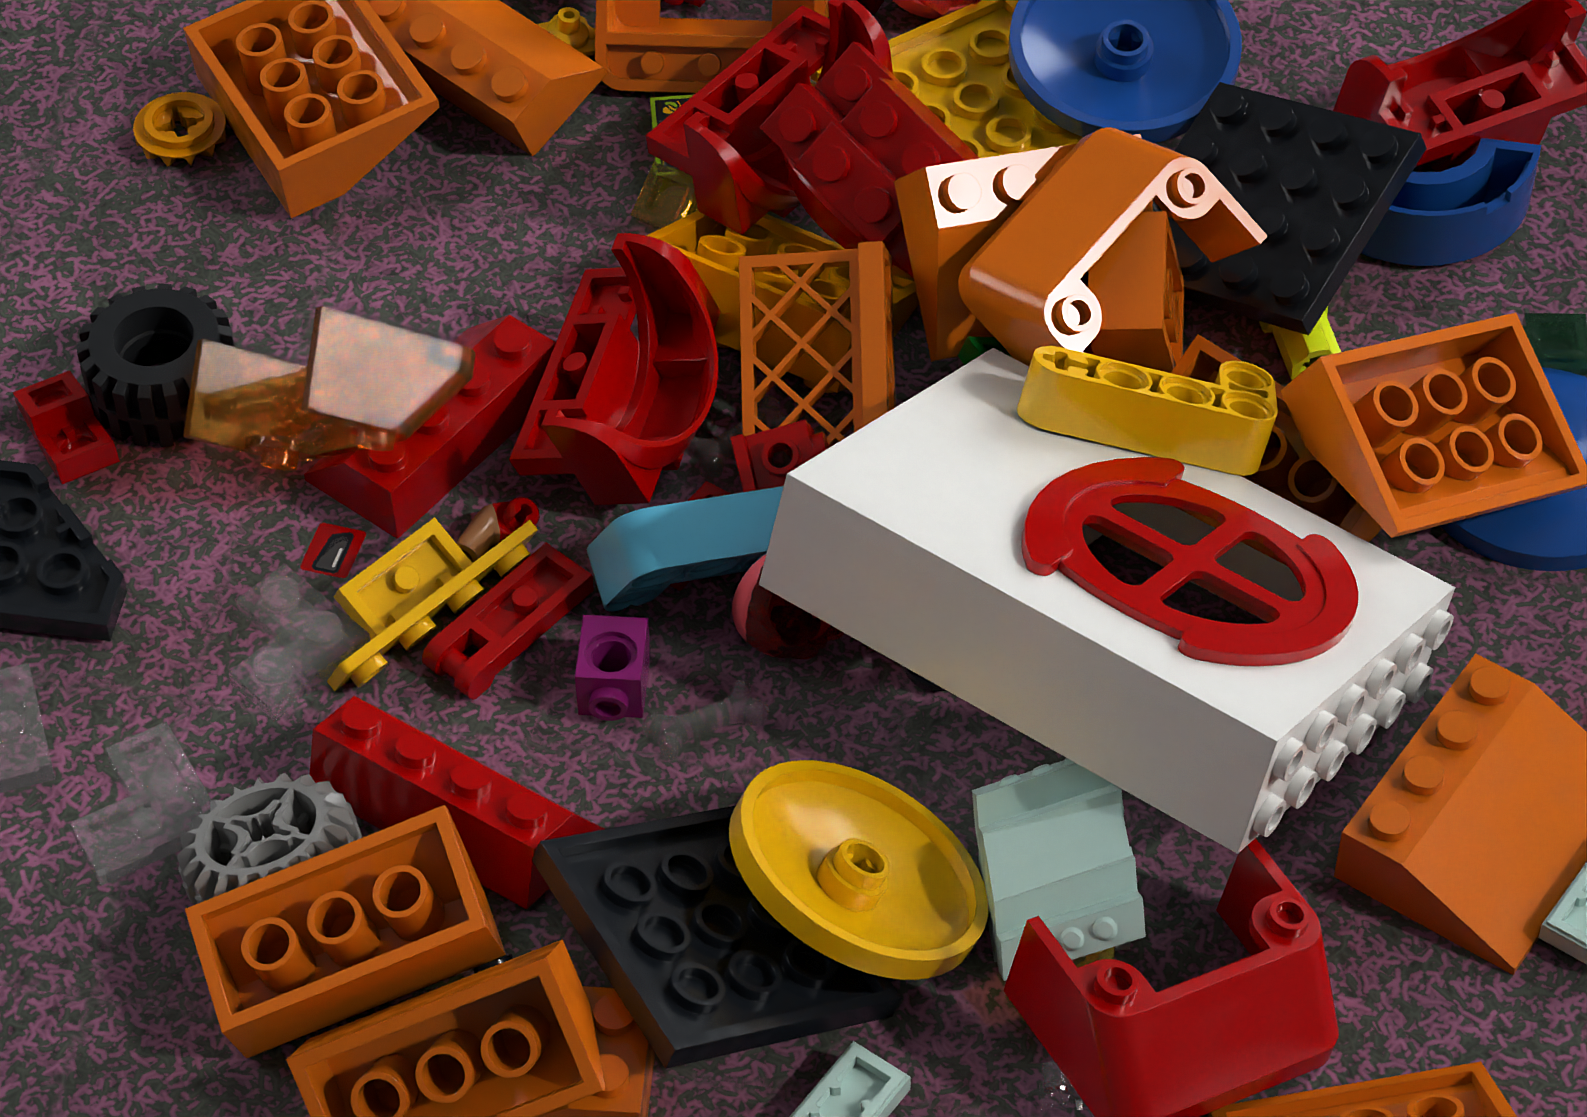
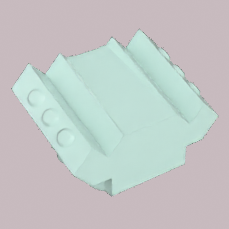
(1059, 852)

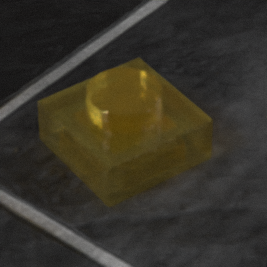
(665, 197)

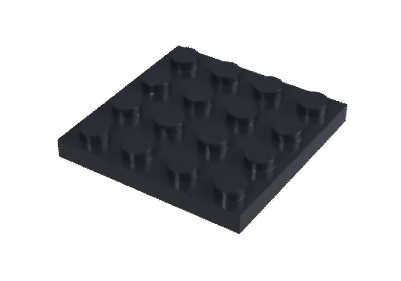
(1308, 182)
(694, 944)

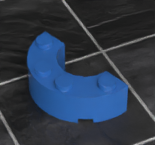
(1460, 209)

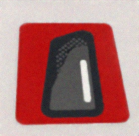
(333, 550)

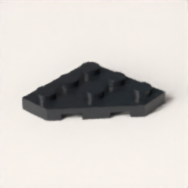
(49, 565)

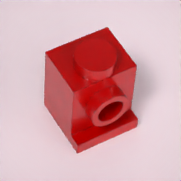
(755, 453)

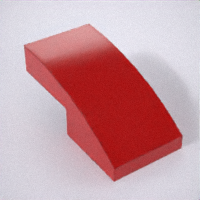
(66, 427)

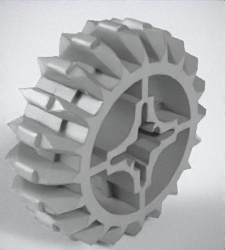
(262, 833)

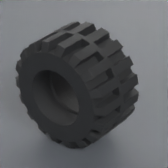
(131, 337)

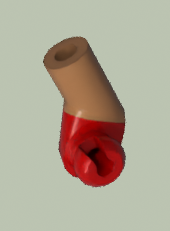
(494, 524)

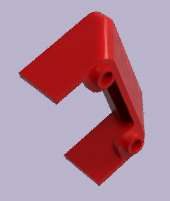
(1198, 1039)

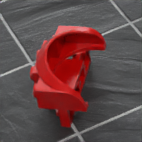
(1484, 85)
(717, 132)
(849, 163)
(621, 405)

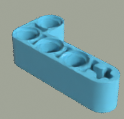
(680, 543)

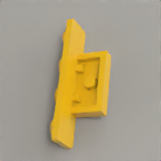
(413, 584)

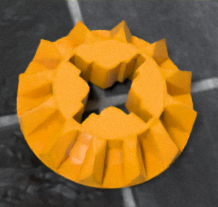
(196, 112)

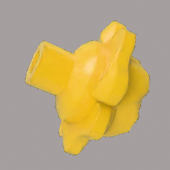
(572, 30)

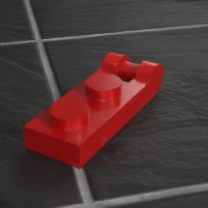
(508, 619)

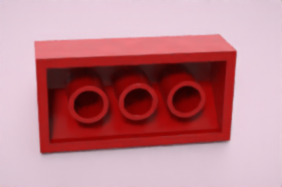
(405, 483)
(400, 772)

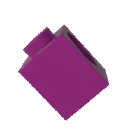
(612, 667)

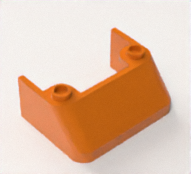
(676, 53)
(1031, 268)

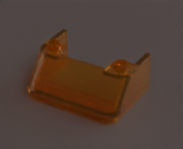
(359, 392)

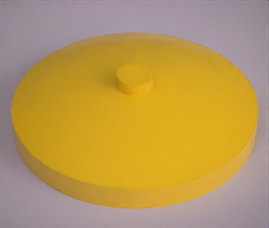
(858, 870)

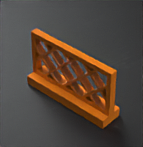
(870, 331)

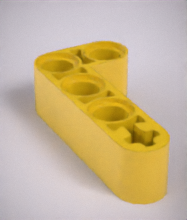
(1153, 410)

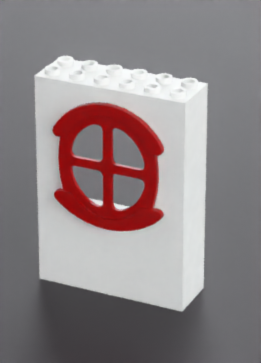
(968, 560)

